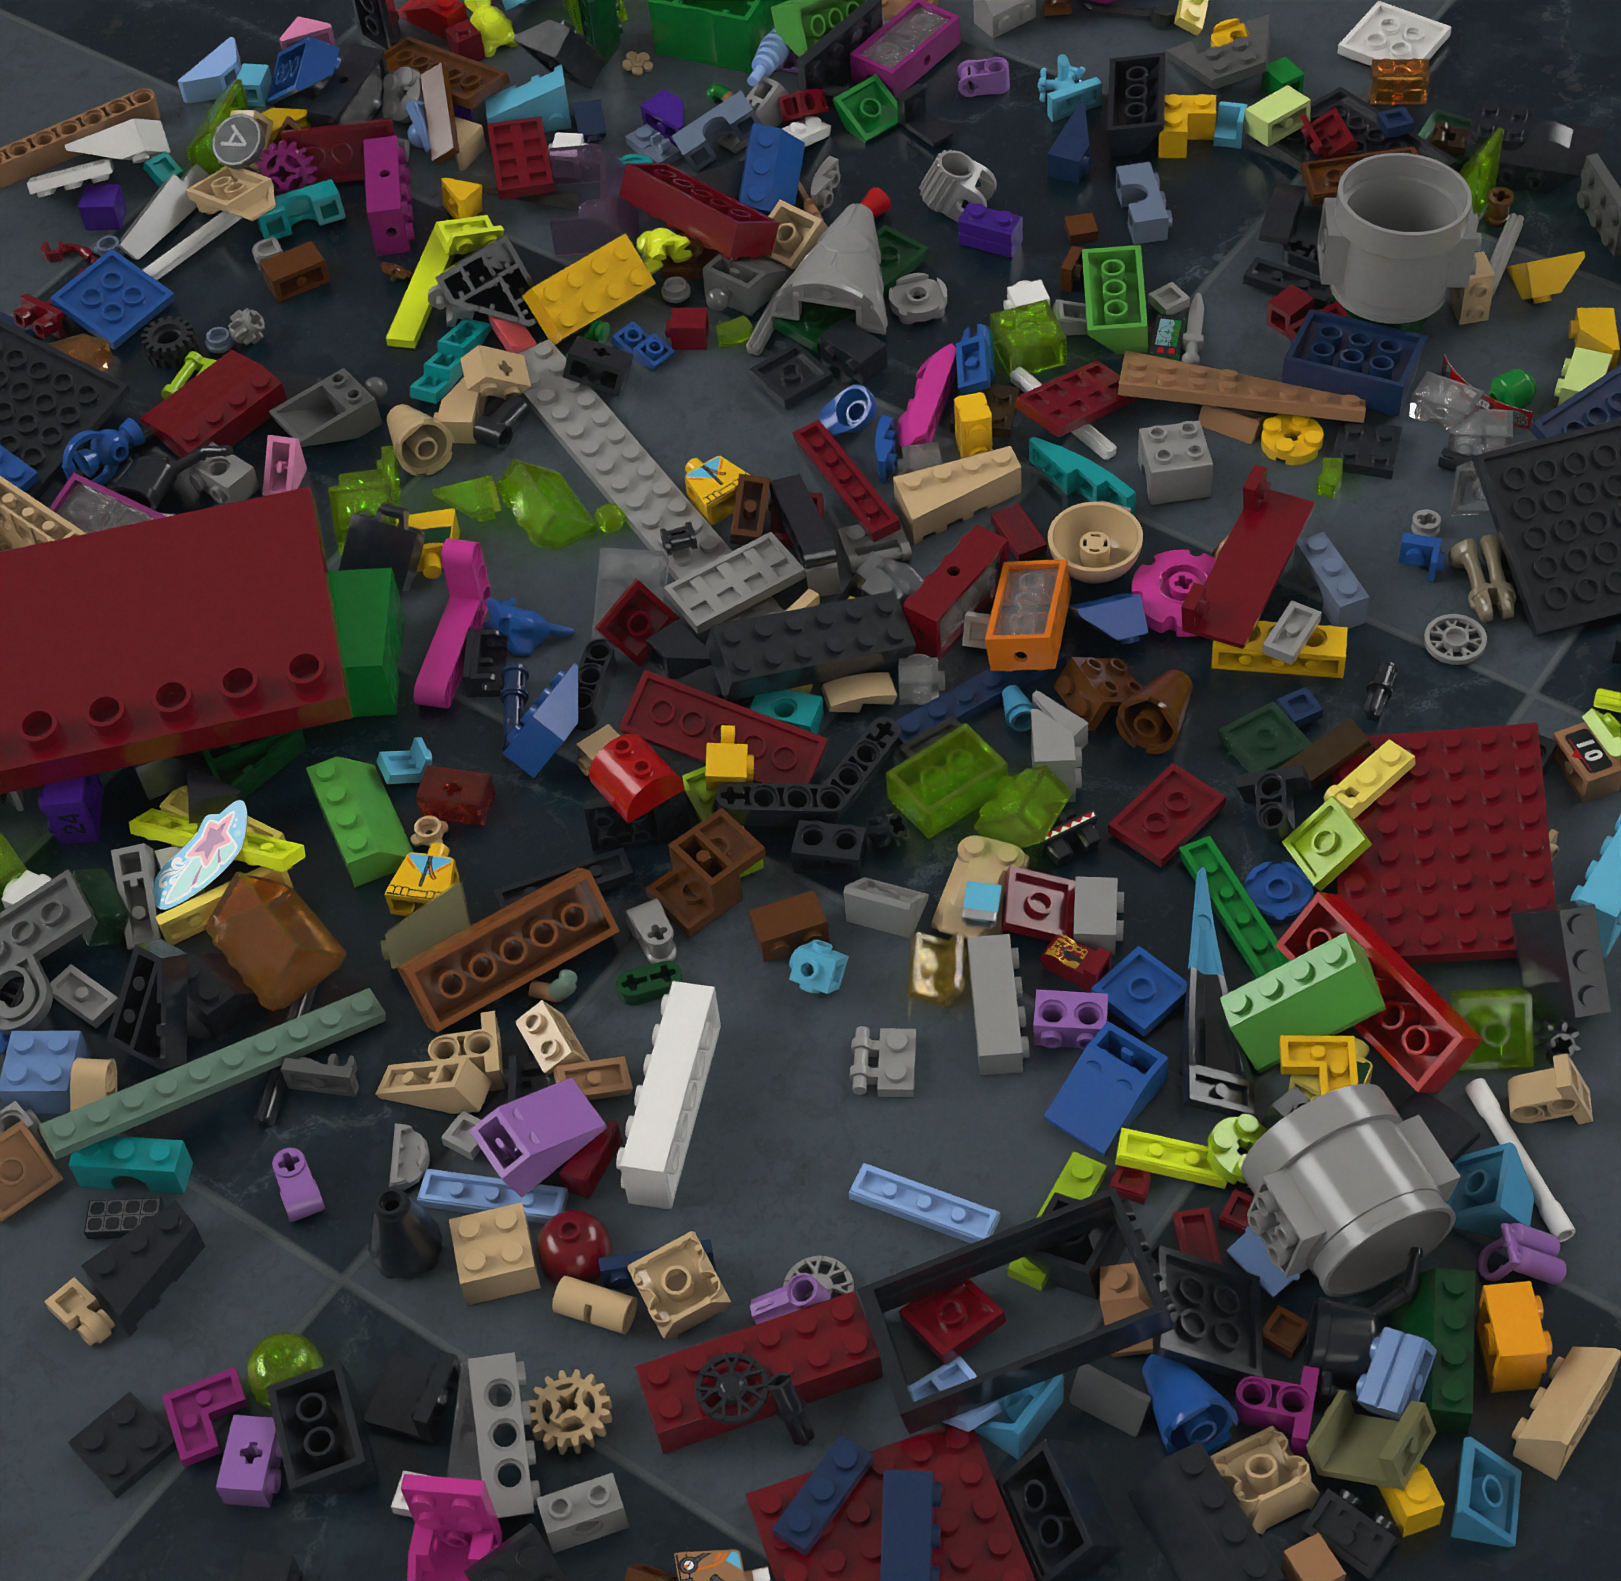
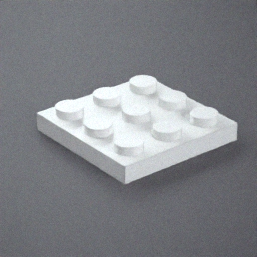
(1393, 35)
(71, 177)

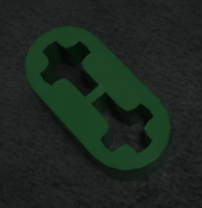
(648, 982)

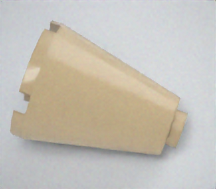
(419, 440)

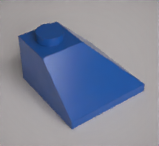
(1114, 616)

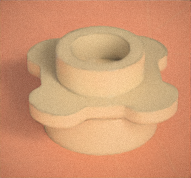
(428, 825)

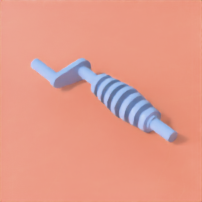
(768, 57)

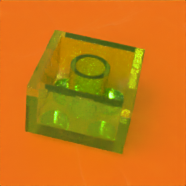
(1029, 338)
(1023, 807)

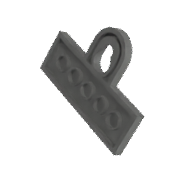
(30, 933)

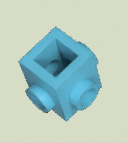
(817, 967)

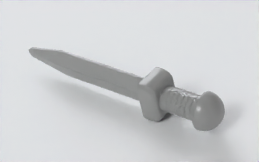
(1193, 339)

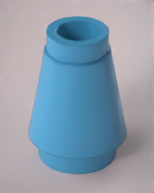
(1017, 708)

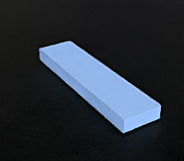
(479, 1193)
(923, 1205)

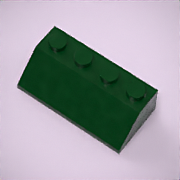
(1444, 1316)

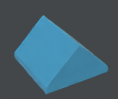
(1023, 1416)
(1485, 1496)

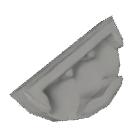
(409, 1157)

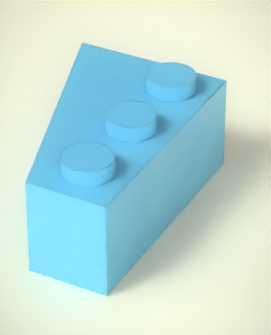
(539, 98)

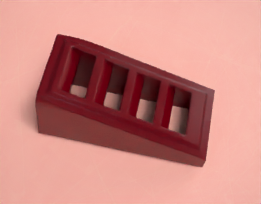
(589, 1164)

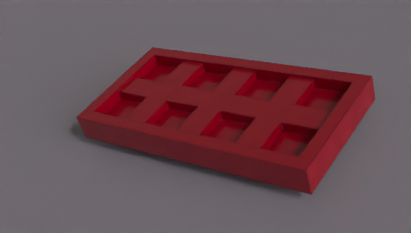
(520, 158)
(1074, 399)

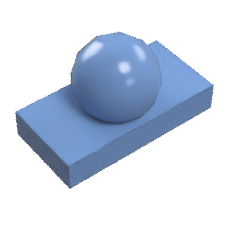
(418, 130)

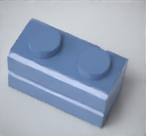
(1395, 1373)

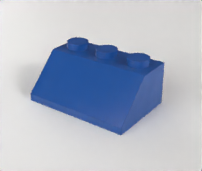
(770, 168)

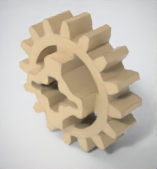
(569, 1411)

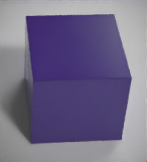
(102, 207)

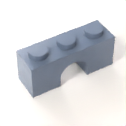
(699, 137)
(1146, 205)
(1342, 594)

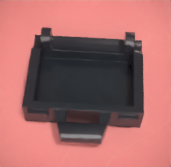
(381, 544)

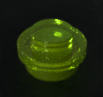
(610, 517)

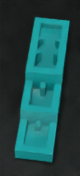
(445, 366)
(1074, 472)

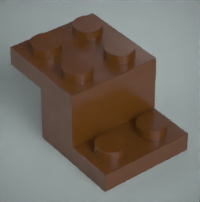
(706, 871)

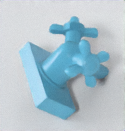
(1068, 90)

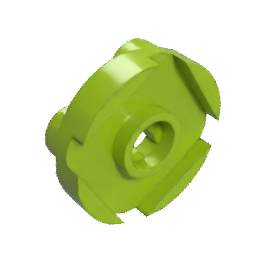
(1226, 1140)

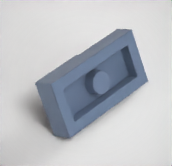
(652, 144)

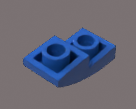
(647, 350)
(885, 448)

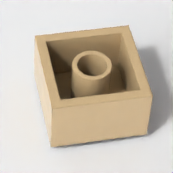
(494, 1254)

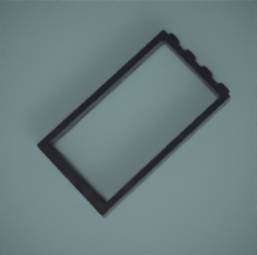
(991, 1254)

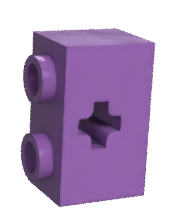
(250, 1463)

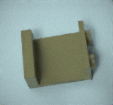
(1370, 1447)

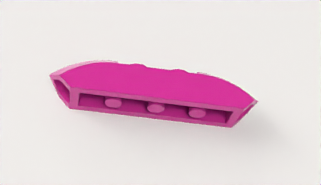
(931, 394)

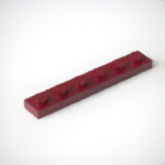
(847, 481)

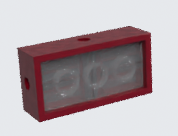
(960, 584)

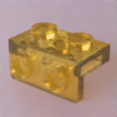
(936, 968)

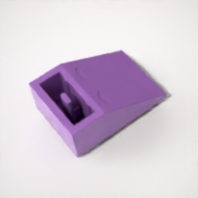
(537, 1133)

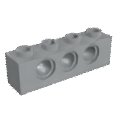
(485, 1375)

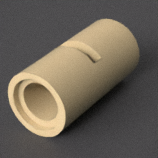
(594, 1304)

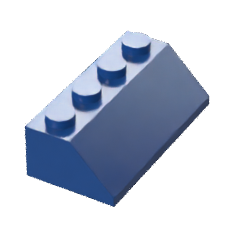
(302, 67)

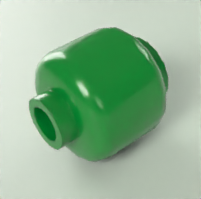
(1514, 388)

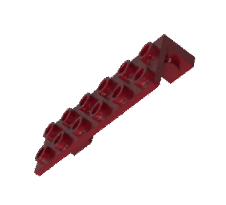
(1248, 565)

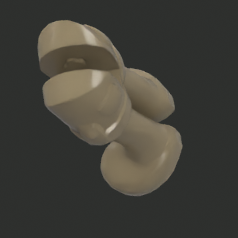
(1484, 595)

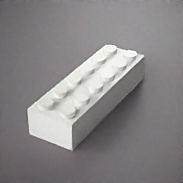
(669, 1095)

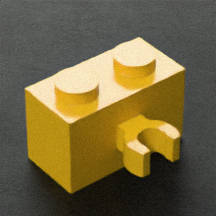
(728, 761)

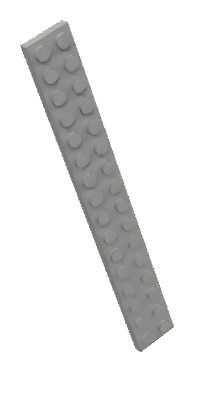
(621, 466)

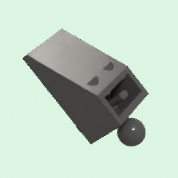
(742, 282)
(332, 410)

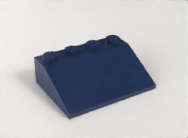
(1354, 359)

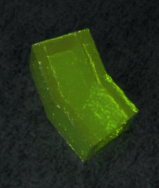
(733, 332)
(1330, 477)

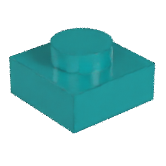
(162, 168)

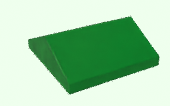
(867, 109)

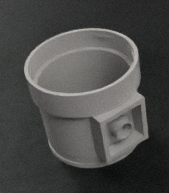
(1397, 237)
(1349, 1190)

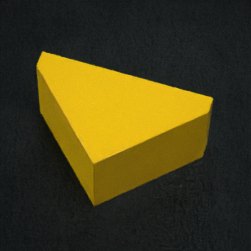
(461, 198)

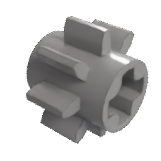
(246, 326)

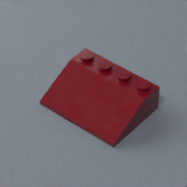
(216, 405)

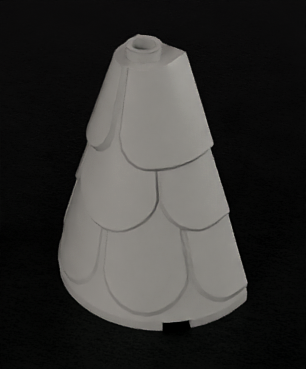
(840, 273)

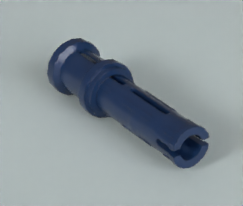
(513, 696)

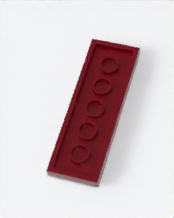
(688, 719)

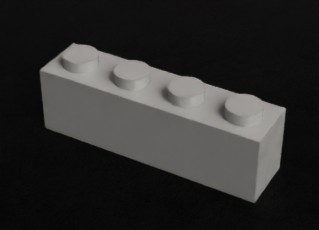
(995, 1004)

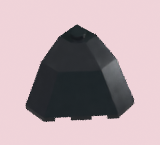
(490, 282)

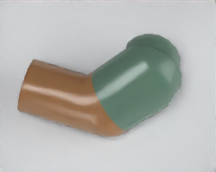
(557, 990)

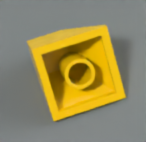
(1544, 276)

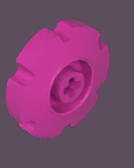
(1166, 586)

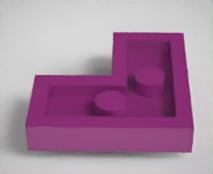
(194, 1408)

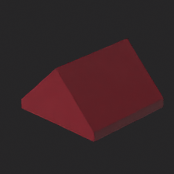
(633, 620)

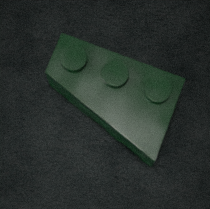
(254, 761)

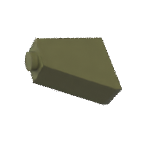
(427, 926)

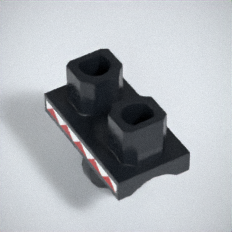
(1068, 829)

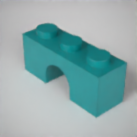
(313, 202)
(156, 1162)

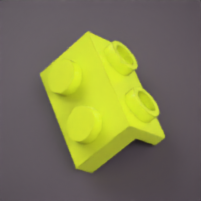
(466, 234)

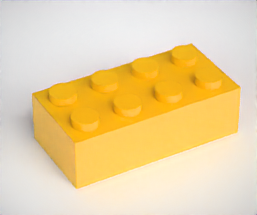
(589, 289)

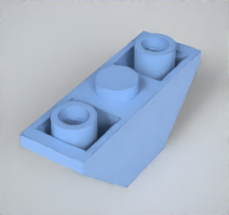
(211, 74)

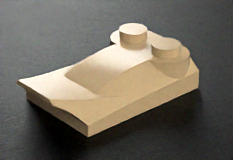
(234, 192)
(977, 861)

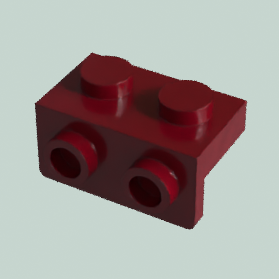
(1329, 135)

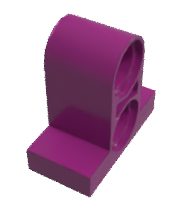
(1274, 1398)

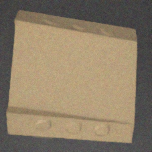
(679, 1285)
(1267, 1478)

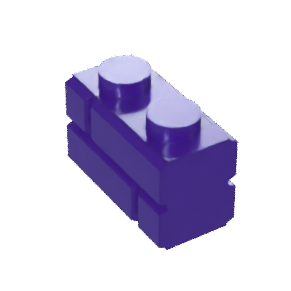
(990, 230)

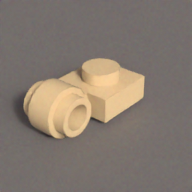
(76, 1305)

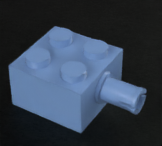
(40, 1068)

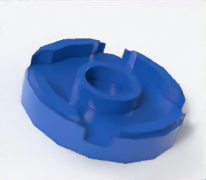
(1279, 891)

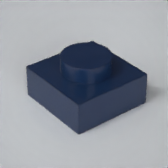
(1395, 122)
(1300, 707)

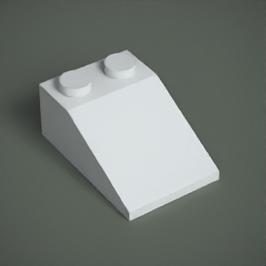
(129, 140)

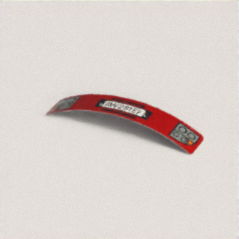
(1521, 417)

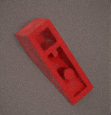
(433, 14)

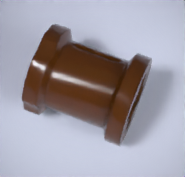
(1499, 203)

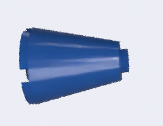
(1186, 1406)

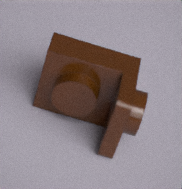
(1072, 269)

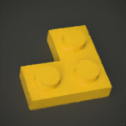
(1326, 1056)

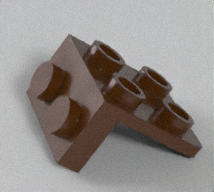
(1095, 685)

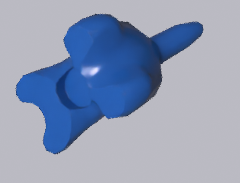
(523, 628)

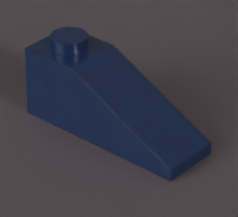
(1070, 152)

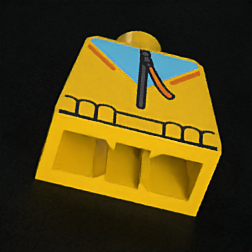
(712, 487)
(421, 879)

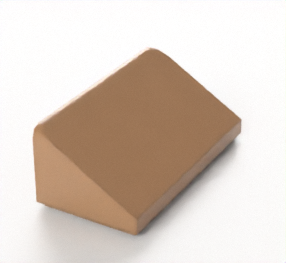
(1232, 422)

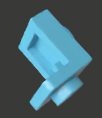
(405, 766)

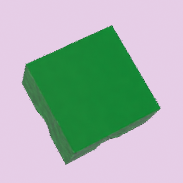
(711, 30)
(370, 637)

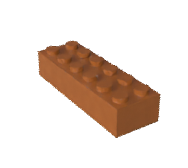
(508, 949)

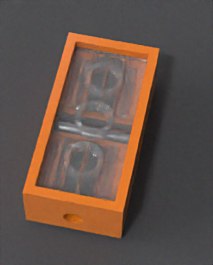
(1028, 615)

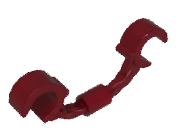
(60, 252)

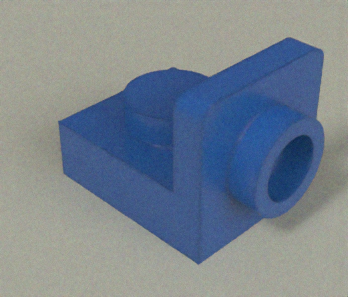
(1422, 552)

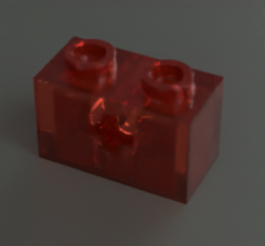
(456, 795)

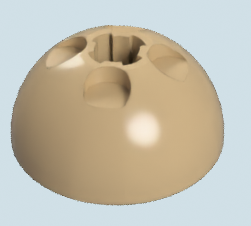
(1096, 540)

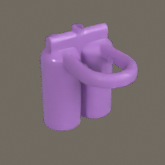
(1529, 1253)

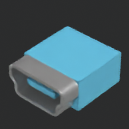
(981, 905)

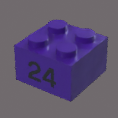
(73, 809)

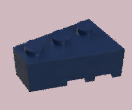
(910, 1526)

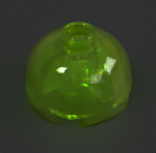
(279, 1359)

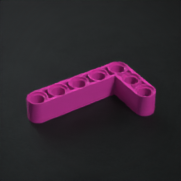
(465, 609)

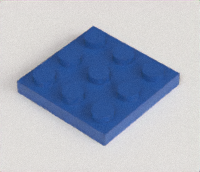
(112, 298)

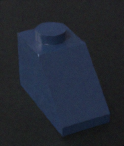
(590, 120)

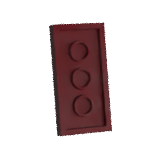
(338, 148)

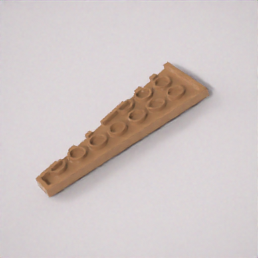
(1190, 383)

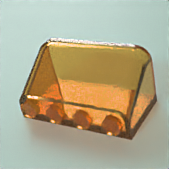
(273, 939)

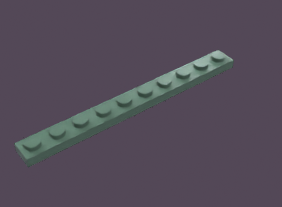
(210, 1073)

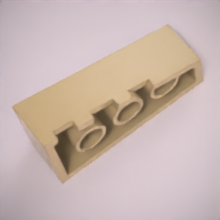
(954, 490)

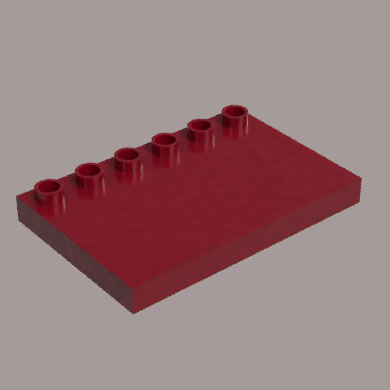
(166, 639)

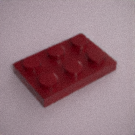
(1166, 814)

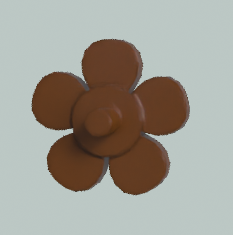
(396, 270)

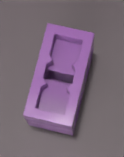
(1070, 1011)

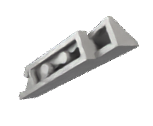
(161, 213)

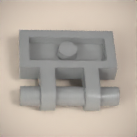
(896, 1062)

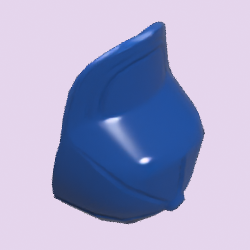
(849, 411)

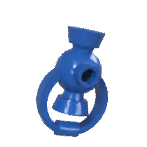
(107, 448)

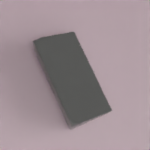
(1110, 1400)

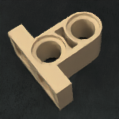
(470, 1044)
(91, 1081)
(1550, 1094)

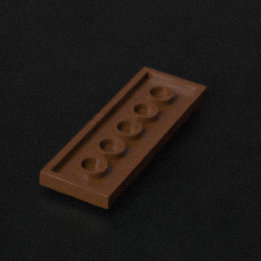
(469, 79)

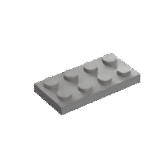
(734, 582)

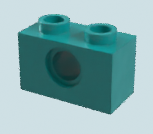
(792, 708)

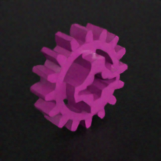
(285, 160)

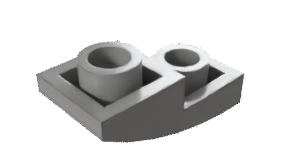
(823, 182)

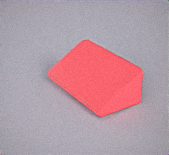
(512, 335)

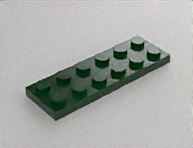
(898, 258)

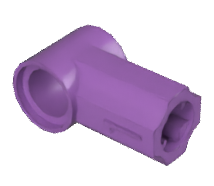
(788, 1298)

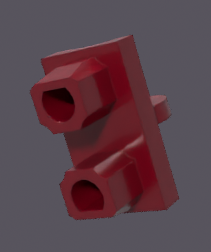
(42, 315)

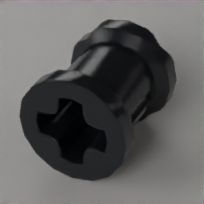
(678, 538)

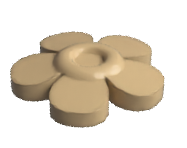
(637, 63)

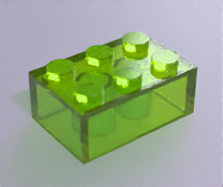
(946, 780)

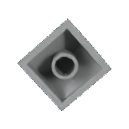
(884, 906)

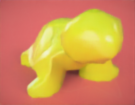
(493, 25)
(658, 244)

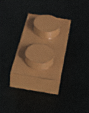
(598, 1077)

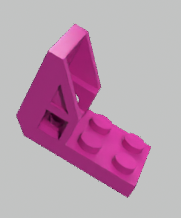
(451, 1526)

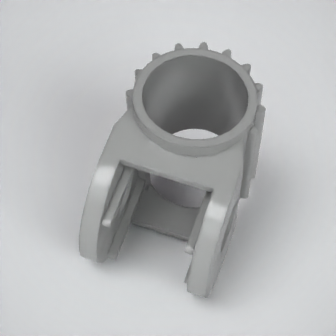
(953, 180)

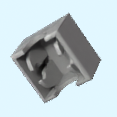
(1175, 462)

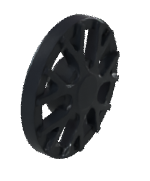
(732, 1388)

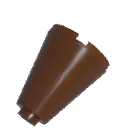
(1156, 712)

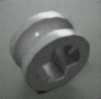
(1425, 516)

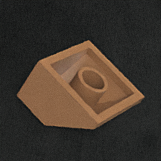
(1121, 1297)

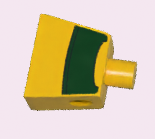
(438, 527)

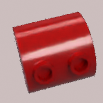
(633, 776)

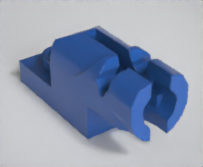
(975, 360)

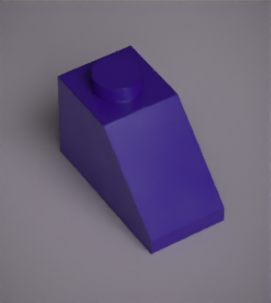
(664, 114)

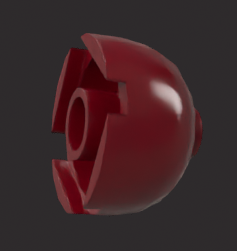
(572, 1246)

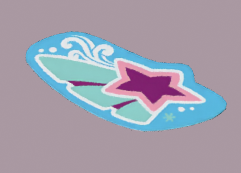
(203, 857)

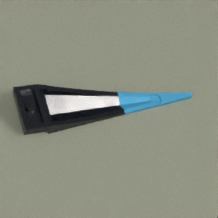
(1210, 1058)

